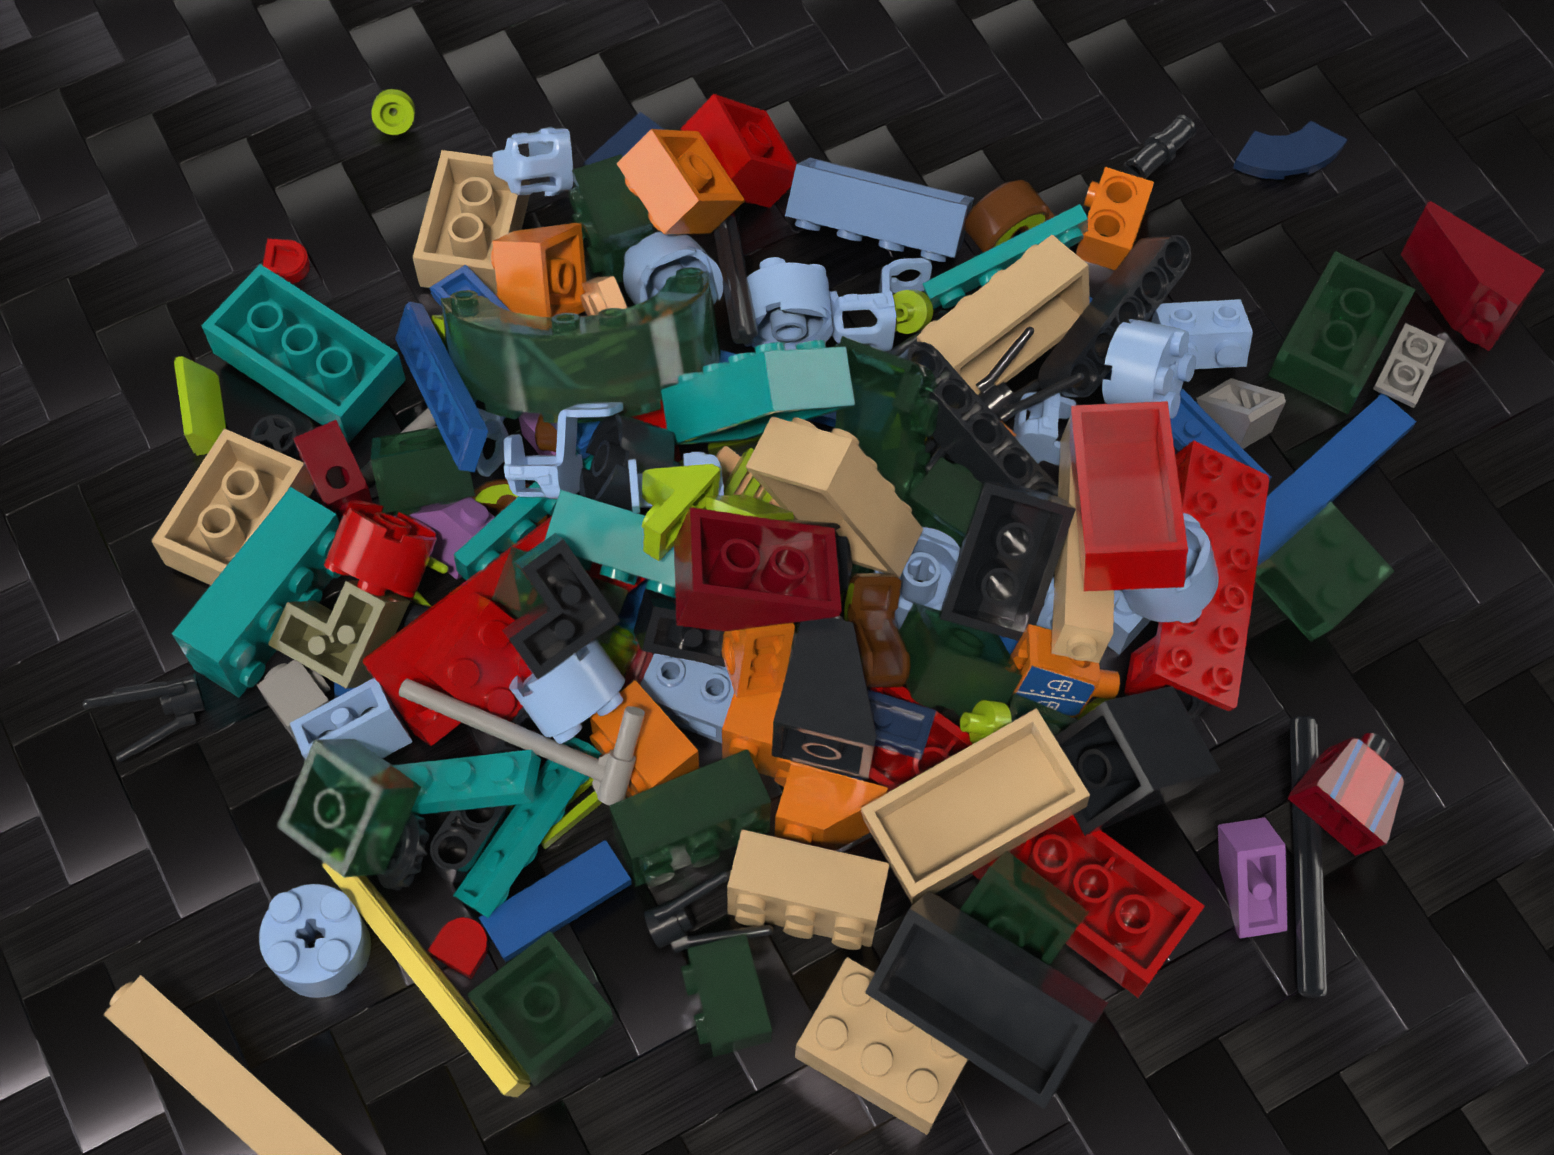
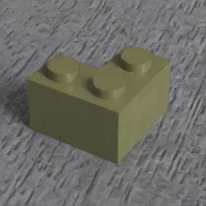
(339, 638)

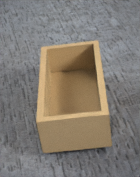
(1037, 291)
(833, 481)
(975, 806)

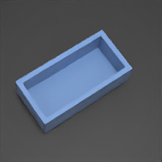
(878, 208)

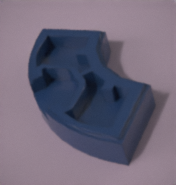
(1291, 154)

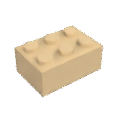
(463, 217)
(226, 504)
(806, 889)
(878, 1051)

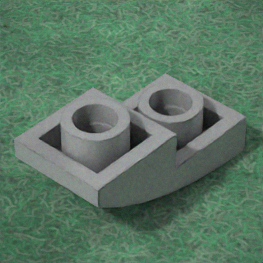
(1409, 365)

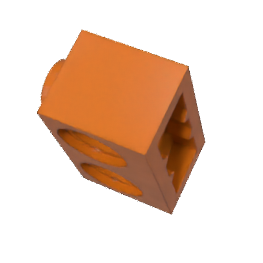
(1113, 219)
(758, 658)

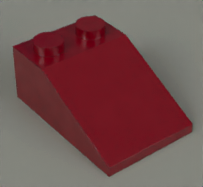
(1469, 275)
(753, 572)

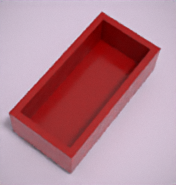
(1127, 497)

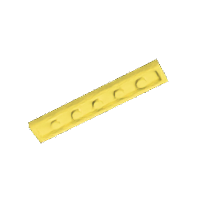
(433, 983)

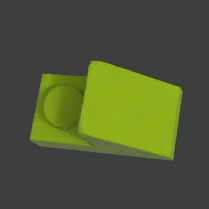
(672, 494)

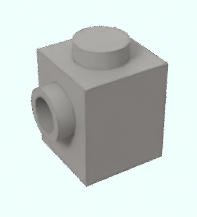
(293, 692)

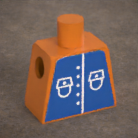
(1058, 679)

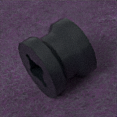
(276, 429)

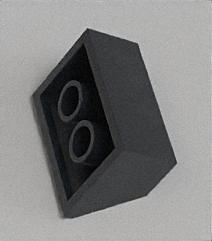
(1007, 559)

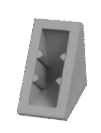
(1243, 410)

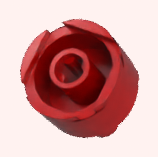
(381, 549)

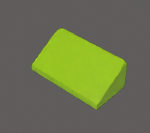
(199, 404)
(746, 506)

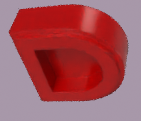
(286, 259)
(461, 946)

